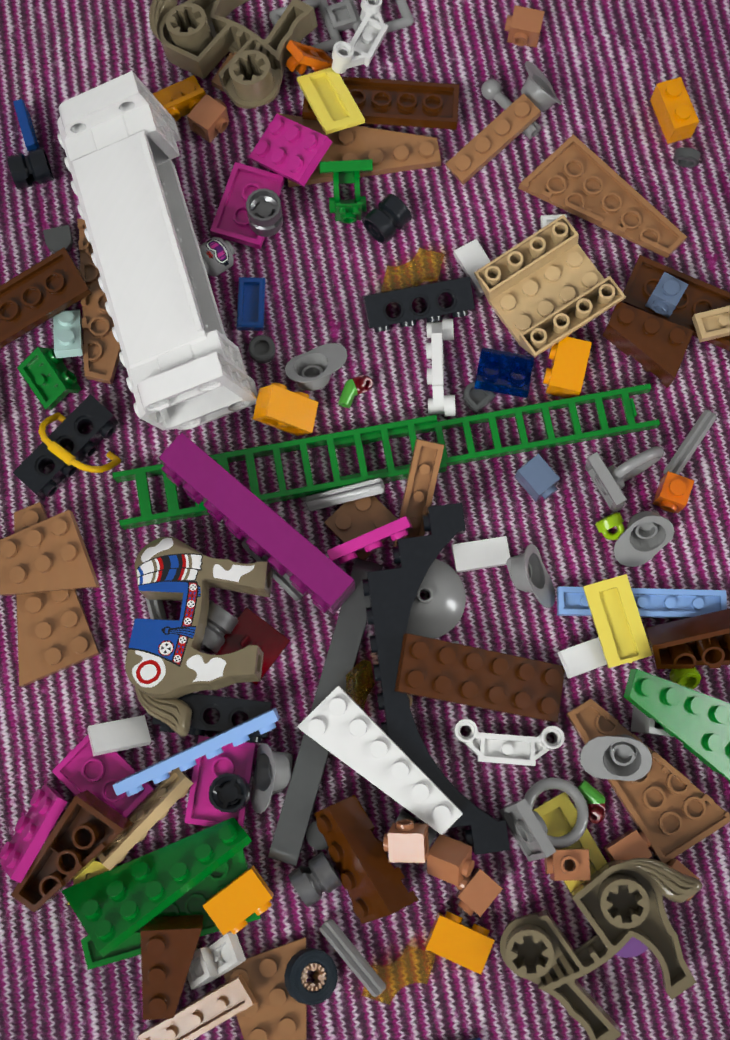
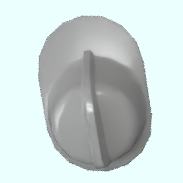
(538, 88)
(316, 366)
(643, 538)
(531, 575)
(616, 758)
(270, 776)

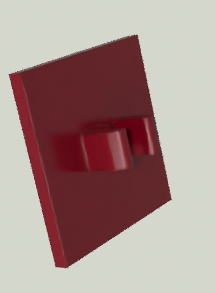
(255, 631)

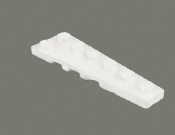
(362, 745)

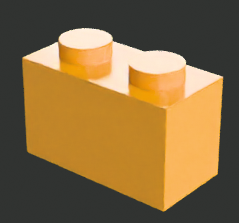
(674, 110)
(567, 368)
(285, 409)
(238, 901)
(460, 942)

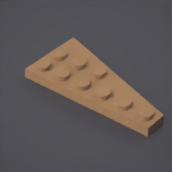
(388, 150)
(593, 191)
(99, 345)
(46, 558)
(49, 624)
(663, 801)
(274, 1011)

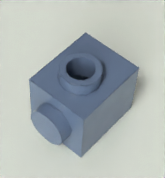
(666, 295)
(537, 478)

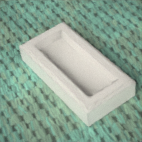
(472, 258)
(480, 554)
(119, 735)

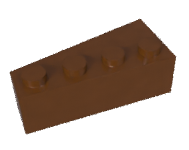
(691, 641)
(75, 842)
(362, 862)

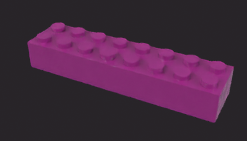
(257, 523)

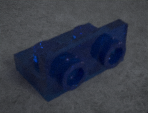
(504, 372)

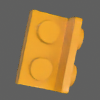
(181, 97)

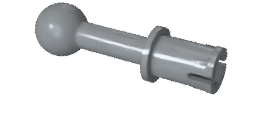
(492, 90)

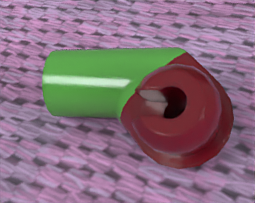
(354, 387)
(595, 802)

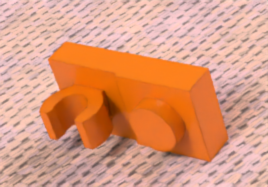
(306, 56)

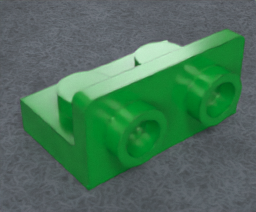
(48, 377)

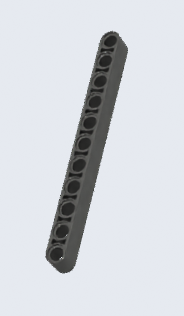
(312, 756)

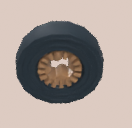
(324, 976)

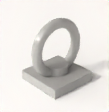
(612, 479)
(531, 829)

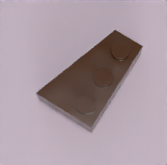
(649, 340)
(165, 960)

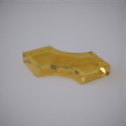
(422, 268)
(360, 682)
(409, 968)

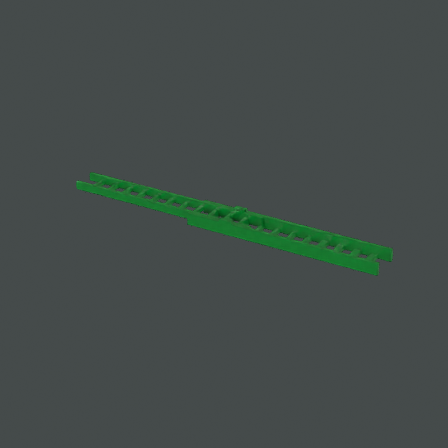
(383, 433)

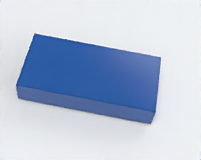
(26, 125)
(251, 304)

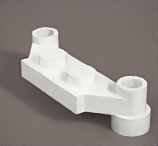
(365, 40)
(435, 376)
(508, 748)

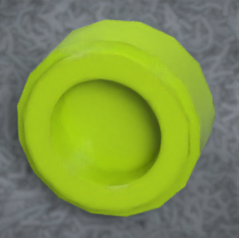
(609, 522)
(686, 677)

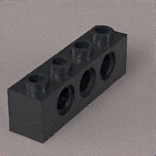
(458, 289)
(68, 432)
(228, 709)

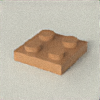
(358, 519)

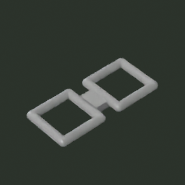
(344, 17)

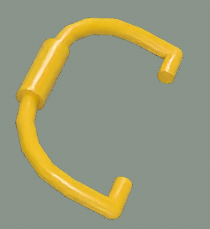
(65, 455)

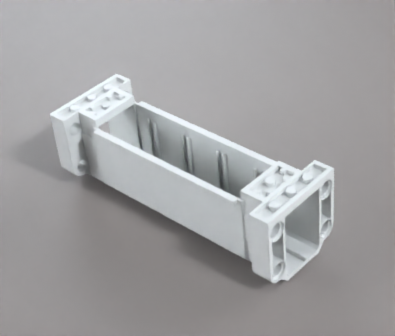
(149, 257)

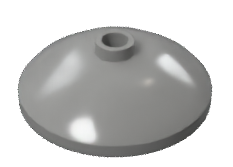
(444, 607)

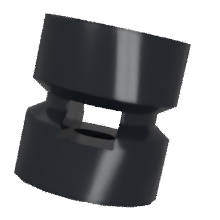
(30, 168)
(389, 216)
(229, 793)

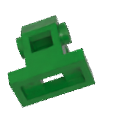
(346, 173)

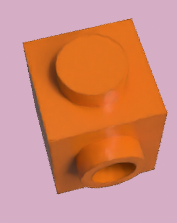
(673, 492)

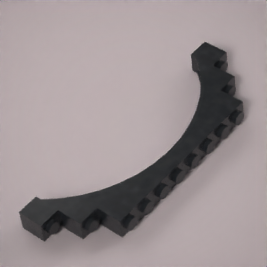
(391, 602)

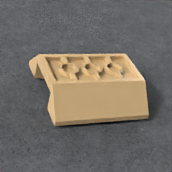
(546, 287)

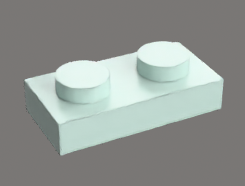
(68, 334)

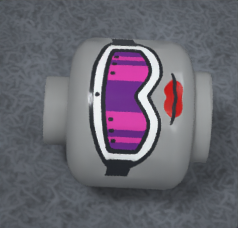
(217, 256)

